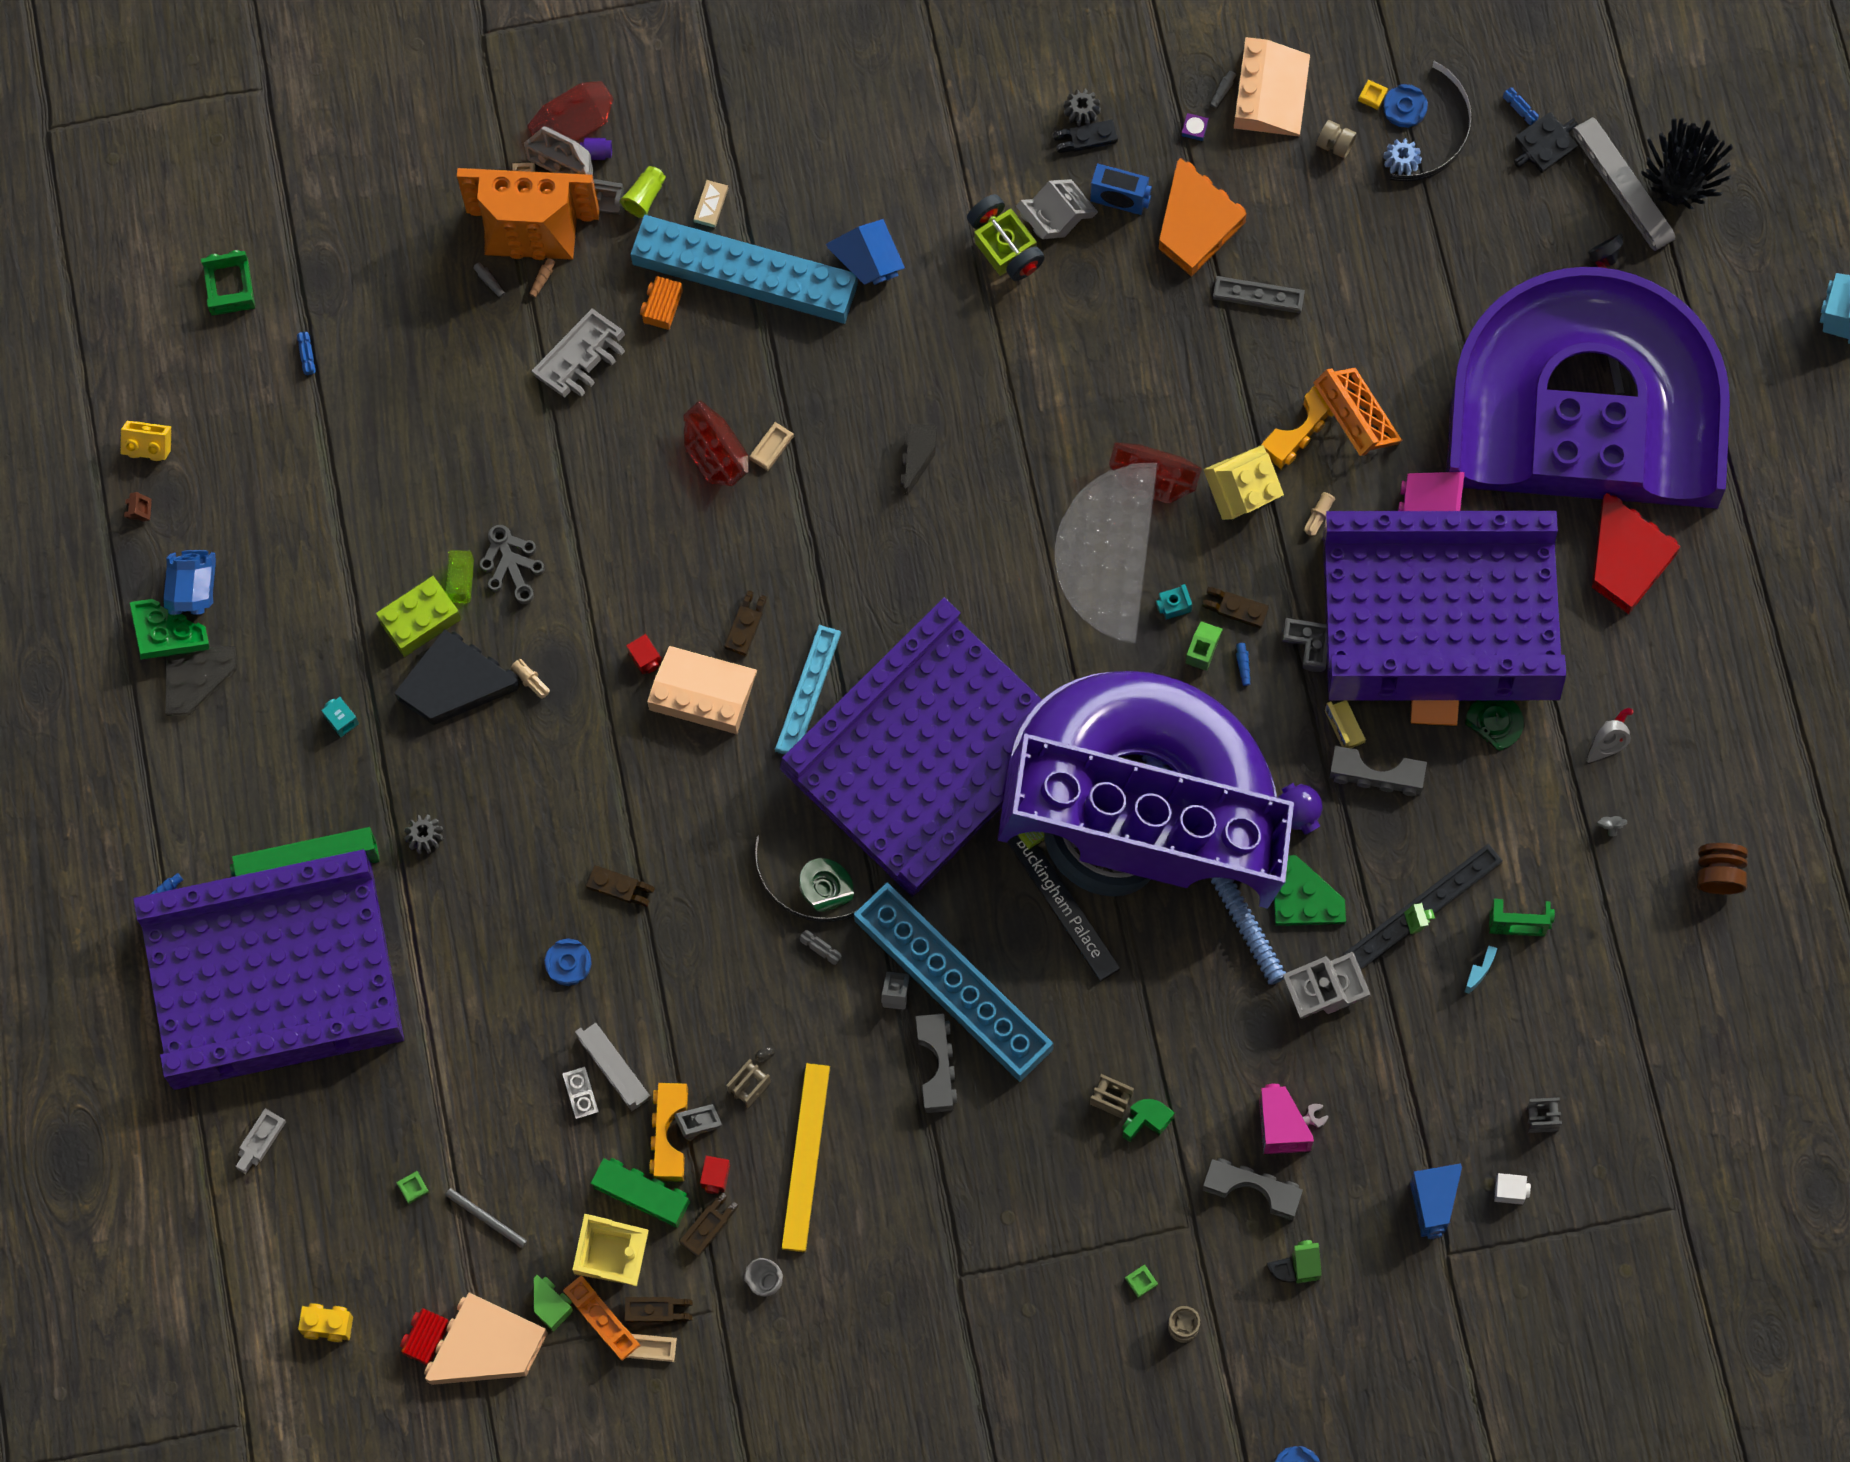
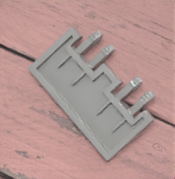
(579, 349)

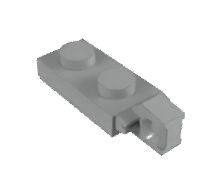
(259, 1140)

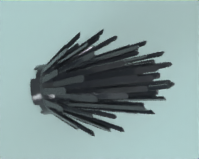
(1683, 169)

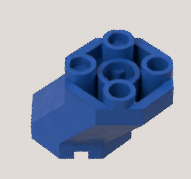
(189, 582)

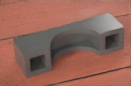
(1350, 768)
(932, 1035)
(1224, 1178)

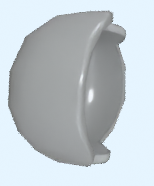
(763, 1277)

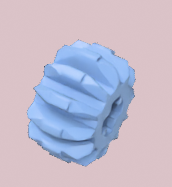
(1407, 151)

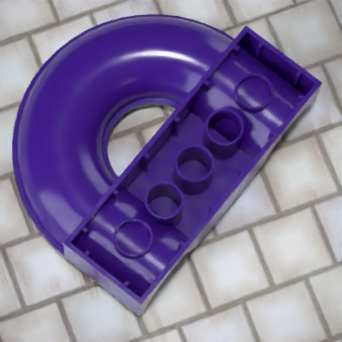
(1536, 440)
(1164, 825)

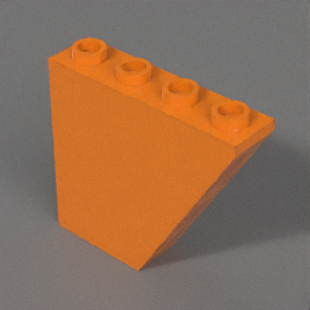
(1197, 219)

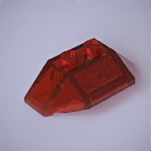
(575, 111)
(714, 446)
(1174, 473)

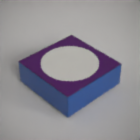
(1195, 127)

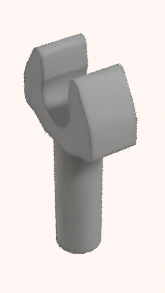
(1310, 1119)

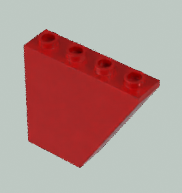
(1628, 554)

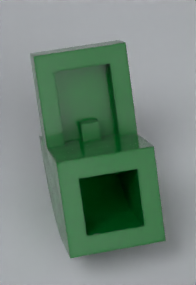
(1148, 1112)

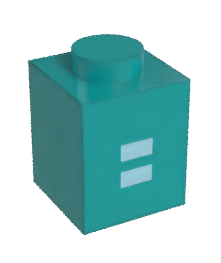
(339, 716)

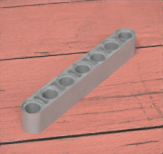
(1623, 184)

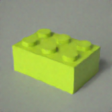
(418, 616)

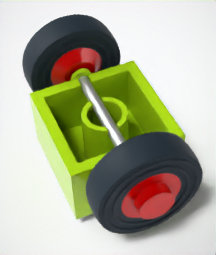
(1004, 239)

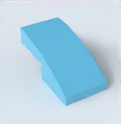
(1478, 973)

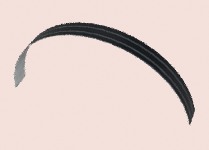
(1428, 174)
(801, 915)

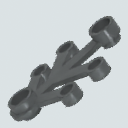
(510, 561)

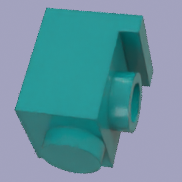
(1176, 609)

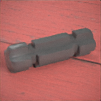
(820, 947)

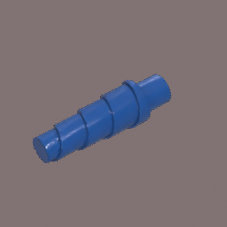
(1243, 663)
(169, 884)

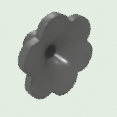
(1612, 824)

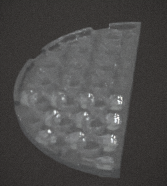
(1105, 549)

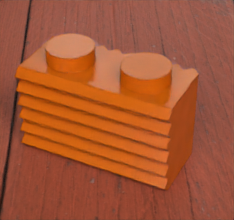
(662, 302)

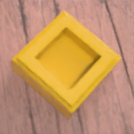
(1373, 94)

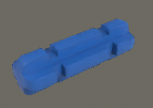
(1520, 106)
(306, 353)

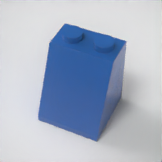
(868, 253)
(1434, 1198)

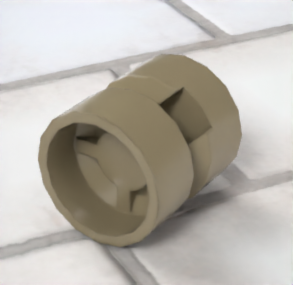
(1336, 139)
(1184, 1324)

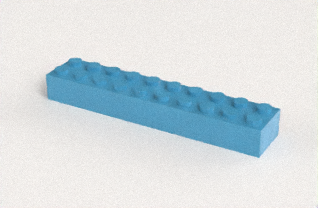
(744, 269)
(953, 982)

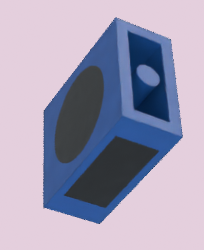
(1120, 189)

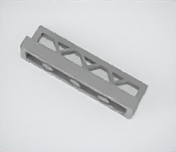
(613, 1066)

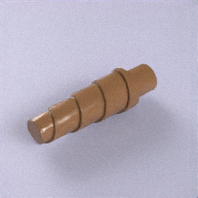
(543, 275)

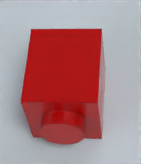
(644, 654)
(715, 1175)

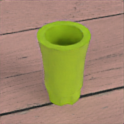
(643, 192)

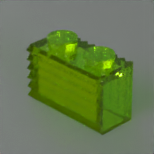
(459, 576)

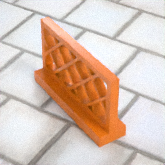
(1352, 419)

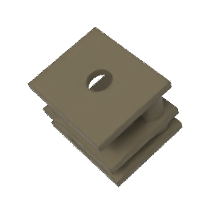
(743, 1081)
(1115, 1104)

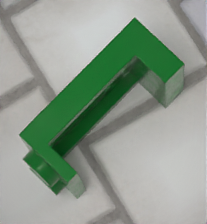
(231, 302)
(1520, 923)

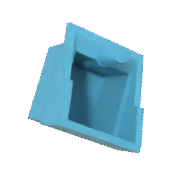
(1837, 307)

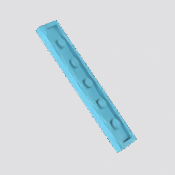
(808, 688)

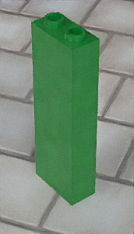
(306, 851)

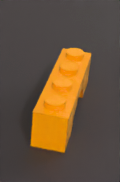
(1283, 444)
(668, 1162)

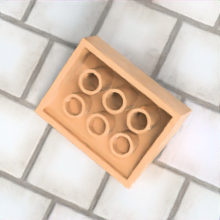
(1271, 88)
(701, 689)

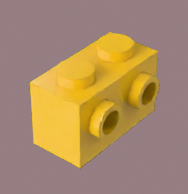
(145, 440)
(325, 1323)

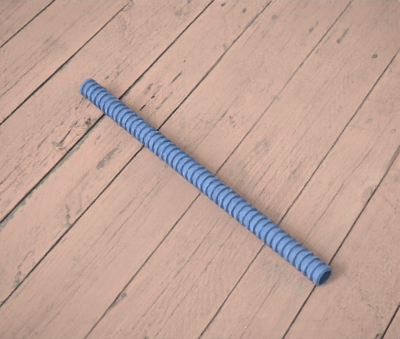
(1241, 915)

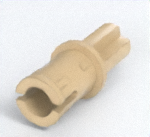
(1318, 514)
(530, 678)

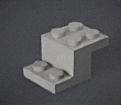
(1056, 209)
(1326, 985)

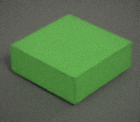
(412, 1187)
(1141, 1281)

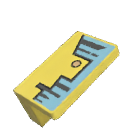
(1344, 724)

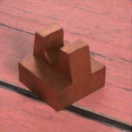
(138, 507)

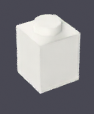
(1511, 1188)

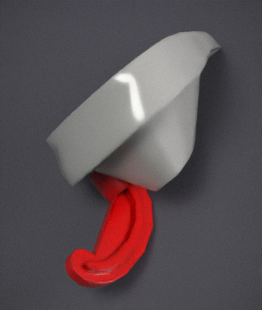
(1611, 737)

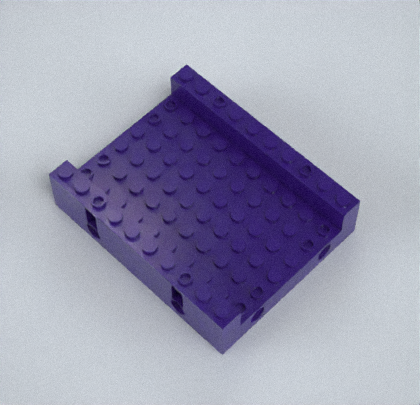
(1442, 605)
(917, 749)
(269, 969)

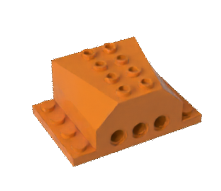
(528, 210)

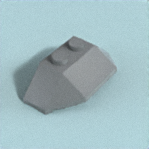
(558, 153)

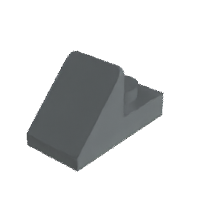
(895, 990)
(698, 1121)

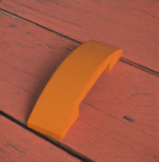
(601, 1318)

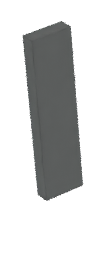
(1258, 294)

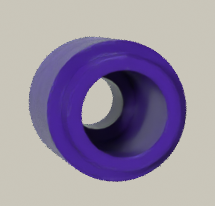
(598, 148)

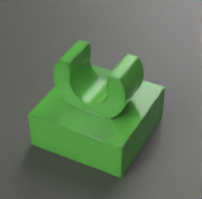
(1418, 918)

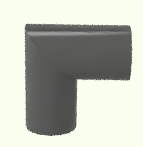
(1313, 637)

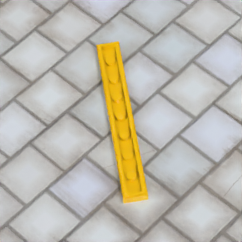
(805, 1158)

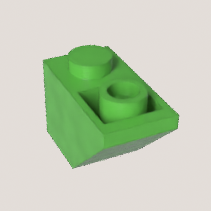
(1203, 646)
(1306, 1261)
(548, 1305)

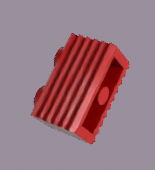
(424, 1336)

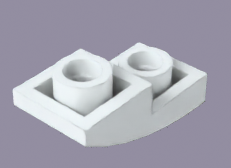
(580, 1092)

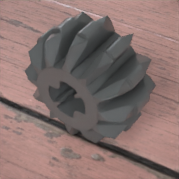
(1082, 100)
(425, 842)

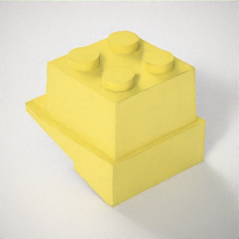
(1243, 483)
(610, 1250)

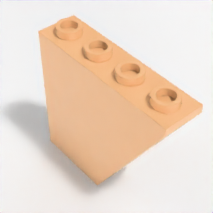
(485, 1344)

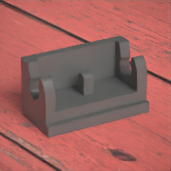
(609, 196)

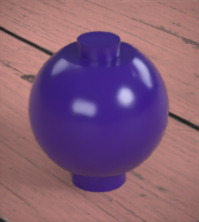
(1306, 806)

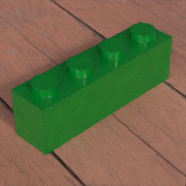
(640, 1192)

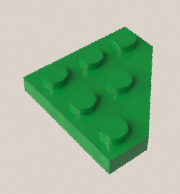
(165, 633)
(1307, 898)

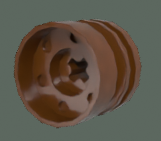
(1722, 868)

